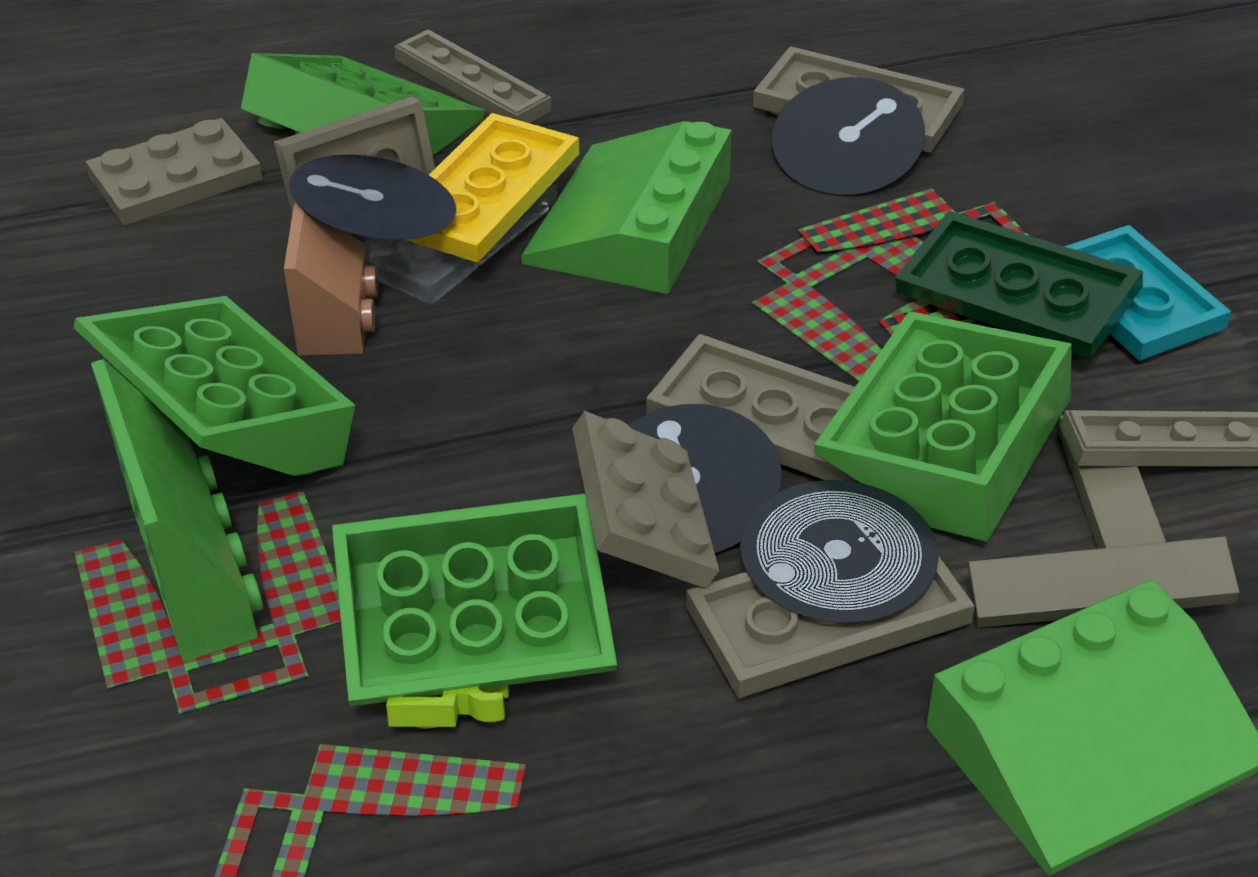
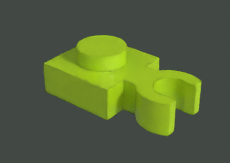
(444, 709)

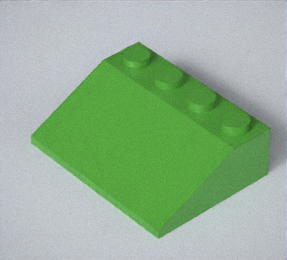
(322, 89)
(636, 206)
(227, 383)
(951, 419)
(180, 523)
(471, 599)
(1095, 725)

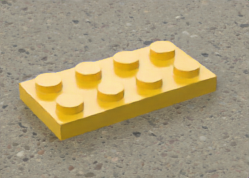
(496, 180)

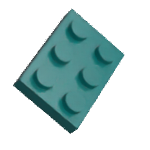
(1168, 307)

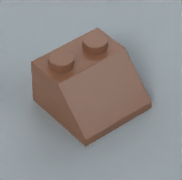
(328, 287)

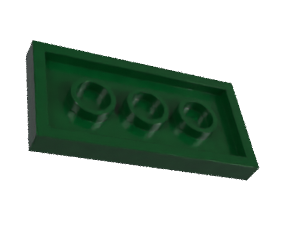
(1020, 282)

